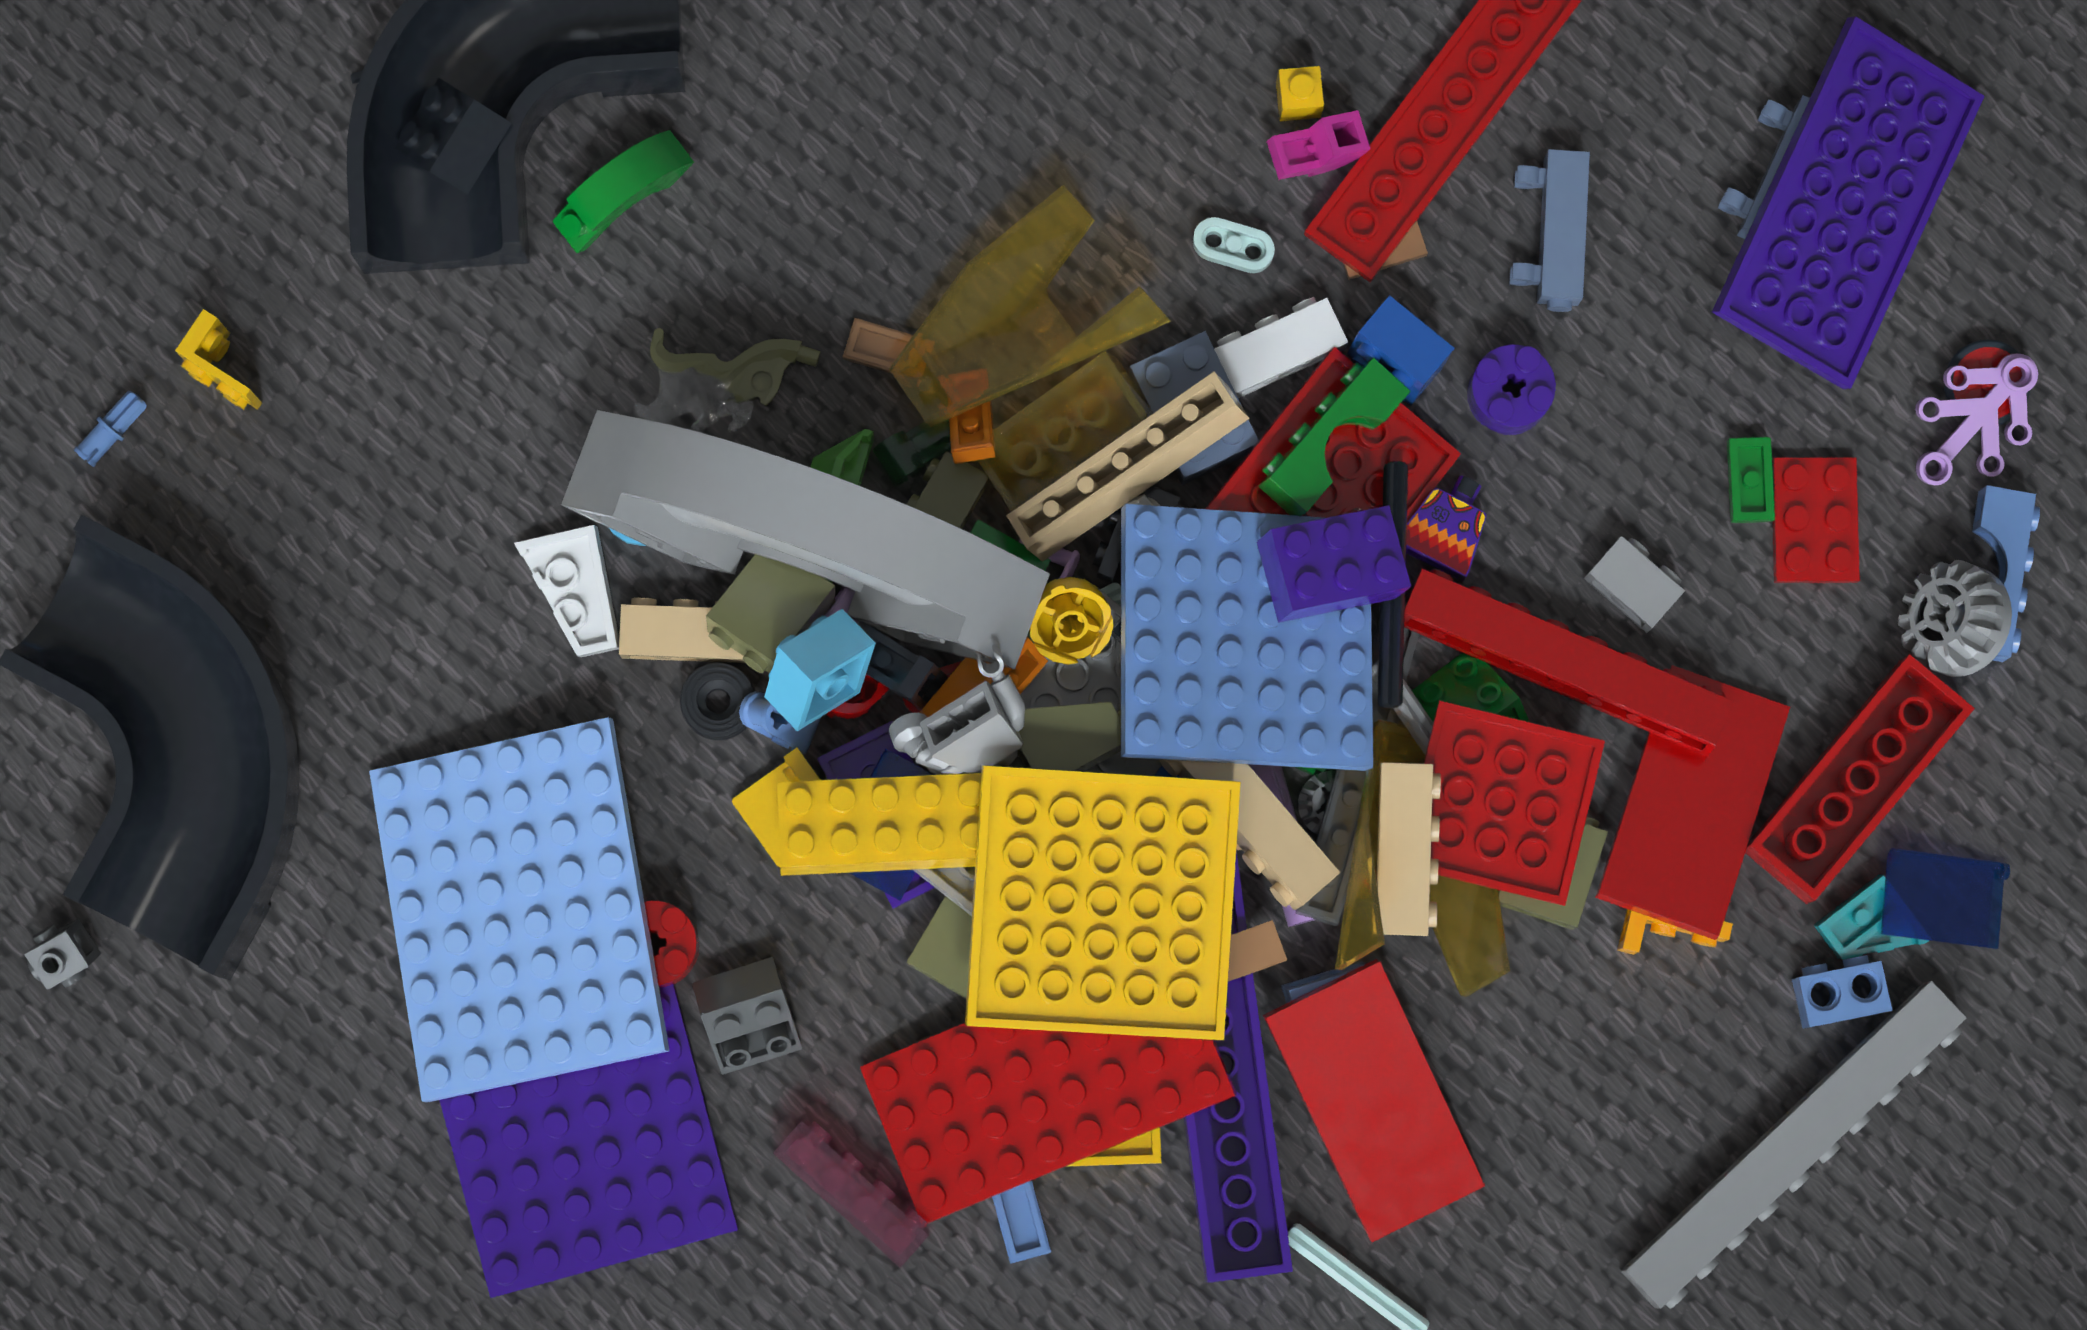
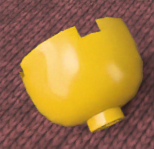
(1071, 621)

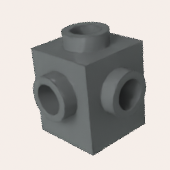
(61, 954)

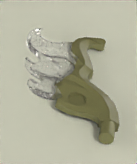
(718, 388)

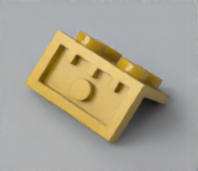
(209, 342)
(759, 801)

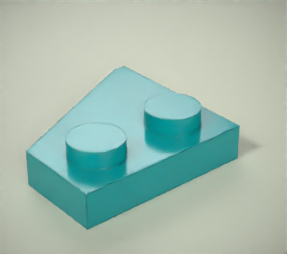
(1857, 923)

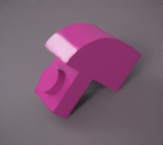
(1321, 148)

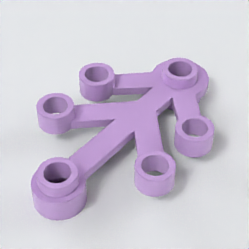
(1981, 414)

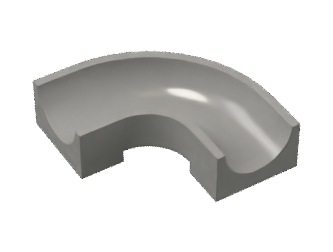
(718, 498)

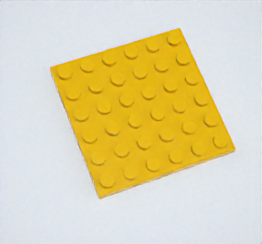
(1102, 903)

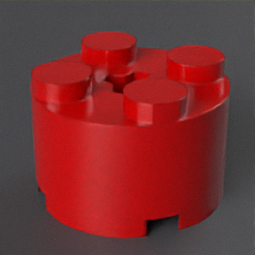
(682, 941)

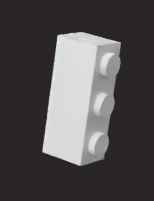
(1280, 346)

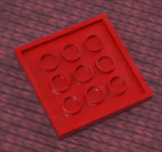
(1510, 800)

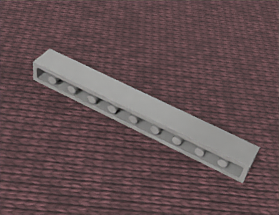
(1793, 1145)

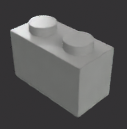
(1635, 583)

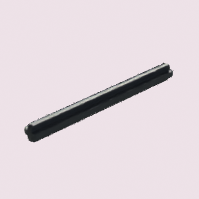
(1393, 611)

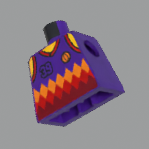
(1447, 529)

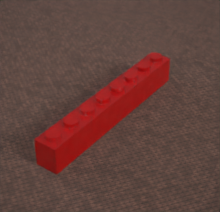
(1567, 662)

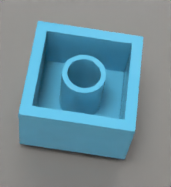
(819, 669)

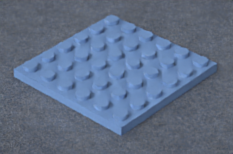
(1212, 665)

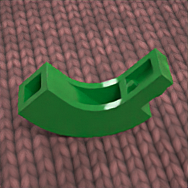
(619, 185)

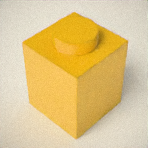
(1299, 93)

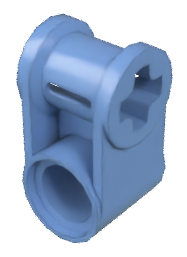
(763, 718)

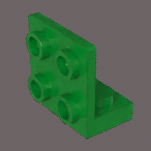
(1472, 685)

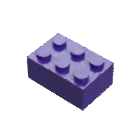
(1333, 563)

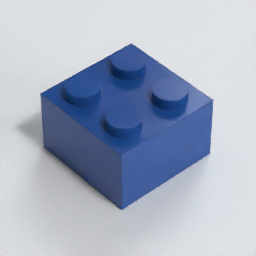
(1402, 346)

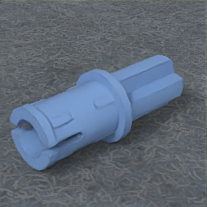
(110, 428)

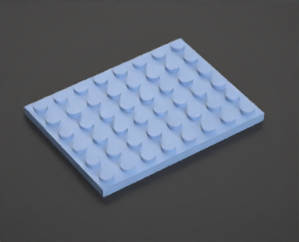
(518, 910)

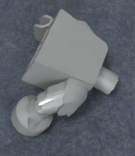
(969, 731)

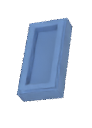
(1021, 1223)

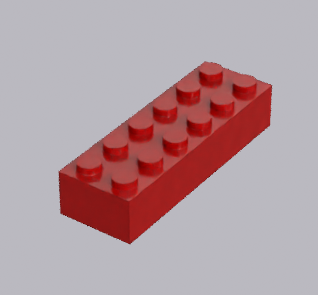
(1858, 779)

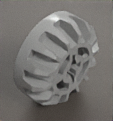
(1970, 624)

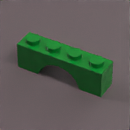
(1302, 474)

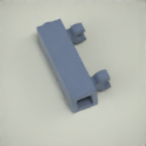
(1778, 117)
(1561, 229)

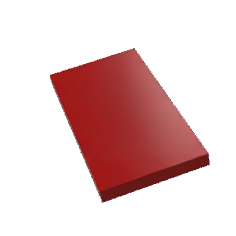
(1693, 817)
(1374, 1100)

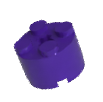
(1523, 369)

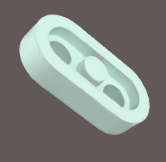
(1234, 241)

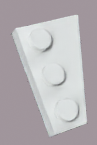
(576, 584)

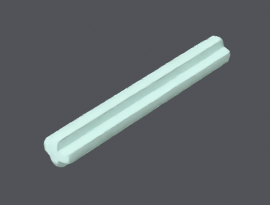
(1355, 1279)

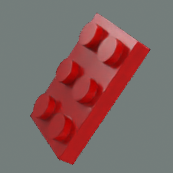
(1815, 520)

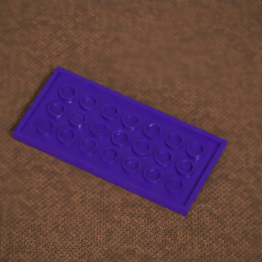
(1848, 203)

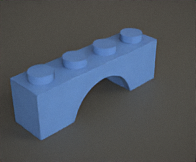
(2005, 523)

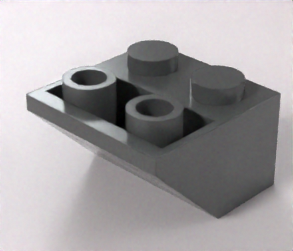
(746, 1015)

